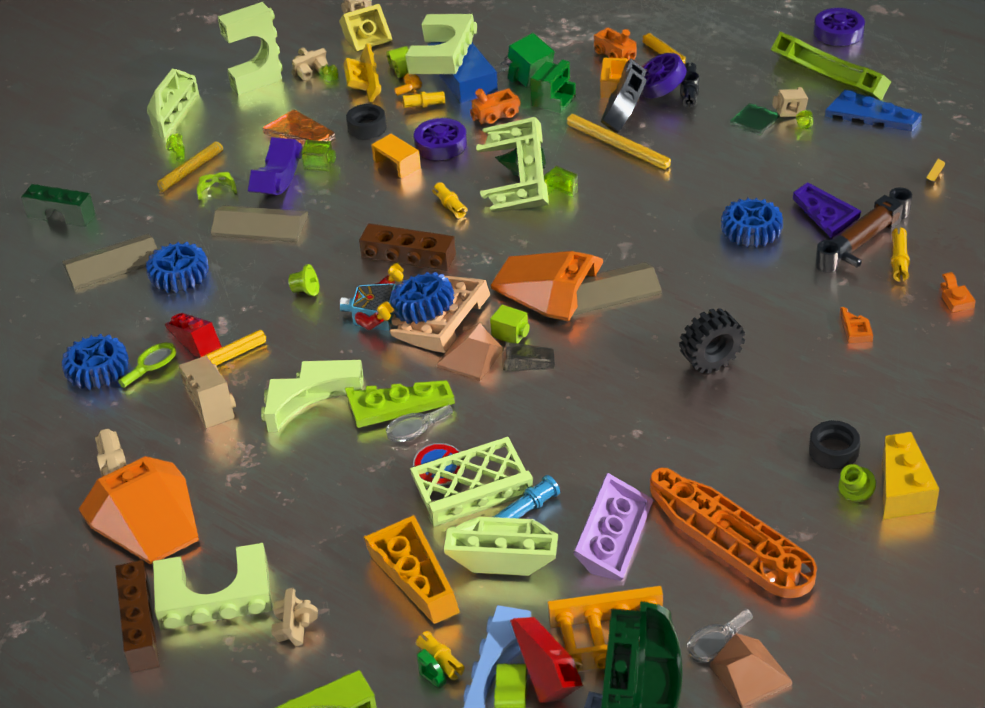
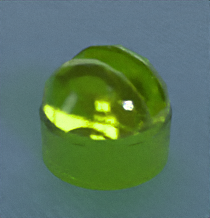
(330, 73)
(805, 119)

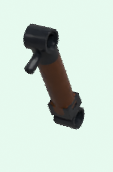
(886, 213)

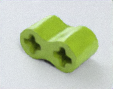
(397, 61)
(511, 686)

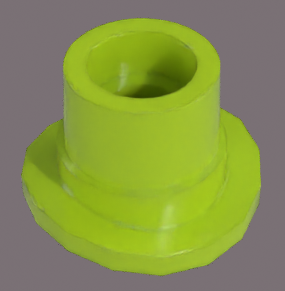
(304, 281)
(856, 483)

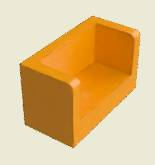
(610, 75)
(399, 152)

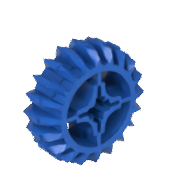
(752, 222)
(177, 267)
(422, 297)
(95, 361)

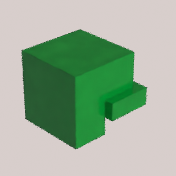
(527, 57)
(552, 87)

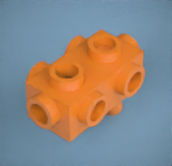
(615, 44)
(494, 106)

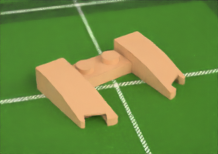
(440, 333)

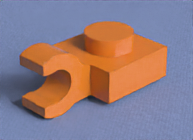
(956, 297)

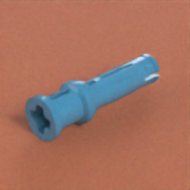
(531, 499)

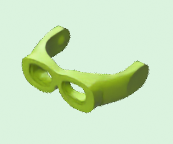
(202, 185)

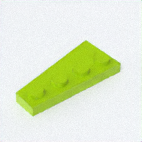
(385, 404)

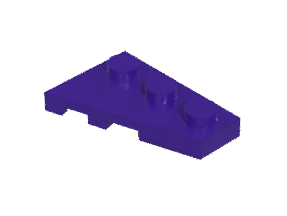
(825, 209)

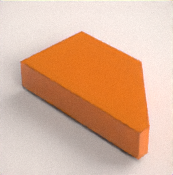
(856, 328)

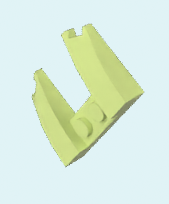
(532, 189)

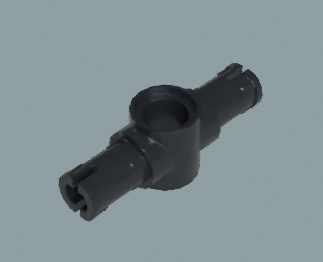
(690, 85)

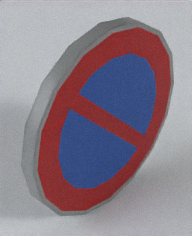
(434, 452)

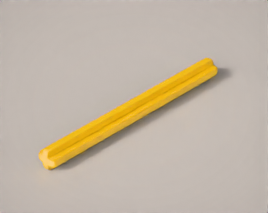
(619, 141)

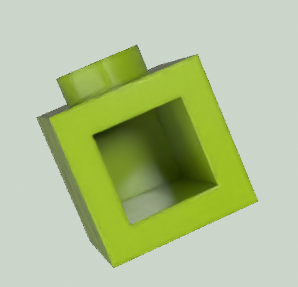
(509, 324)

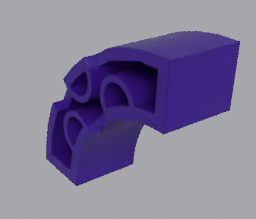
(279, 168)

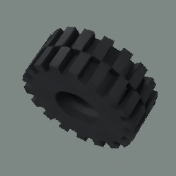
(712, 340)

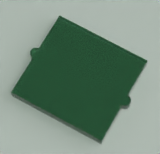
(754, 119)

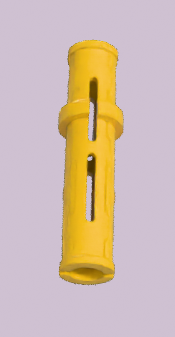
(900, 260)

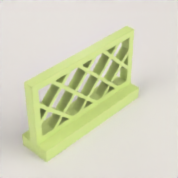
(479, 496)

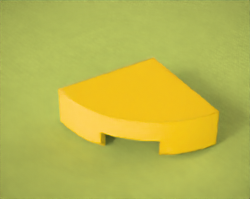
(935, 171)

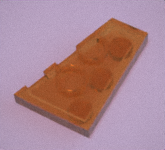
(299, 127)

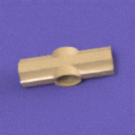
(110, 454)

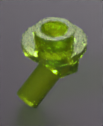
(175, 144)

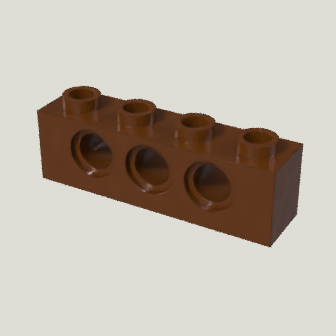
(407, 246)
(136, 616)

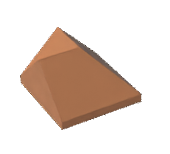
(471, 353)
(748, 670)

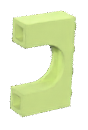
(444, 58)
(265, 66)
(244, 596)

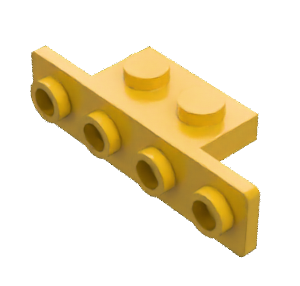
(363, 73)

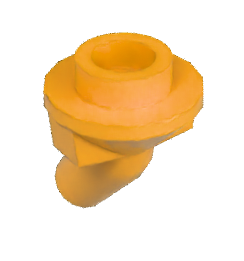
(412, 83)

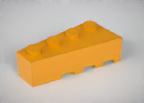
(411, 564)

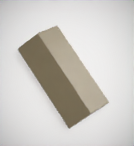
(258, 223)
(109, 261)
(617, 287)

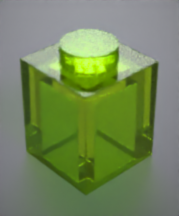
(318, 155)

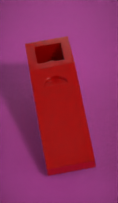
(194, 334)
(547, 662)

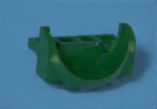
(643, 672)

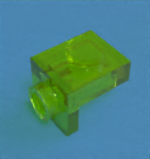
(562, 181)

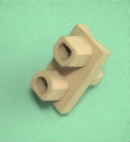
(307, 61)
(295, 616)

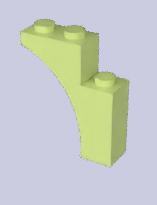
(312, 384)

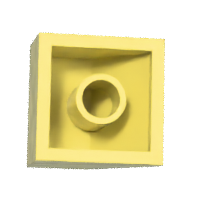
(365, 27)

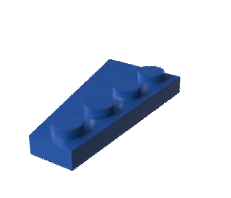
(872, 111)

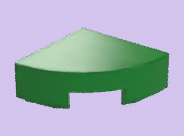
(430, 669)

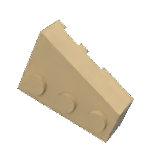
(207, 391)

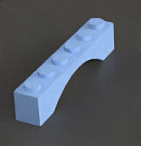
(497, 648)

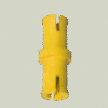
(423, 99)
(449, 200)
(441, 654)

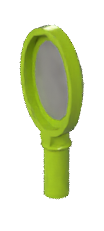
(149, 360)

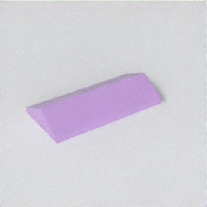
(612, 529)

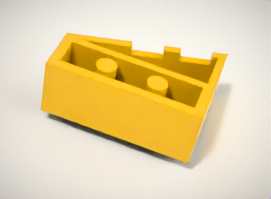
(906, 478)

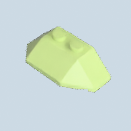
(171, 100)
(501, 545)

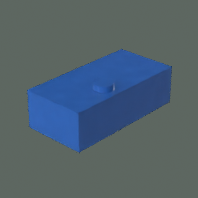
(472, 75)

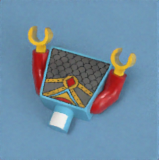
(372, 302)

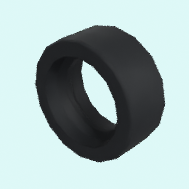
(366, 130)
(834, 458)

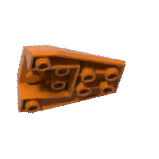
(546, 281)
(143, 509)

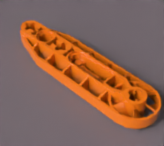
(733, 534)

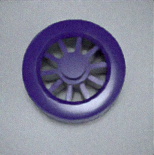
(839, 26)
(663, 75)
(440, 139)

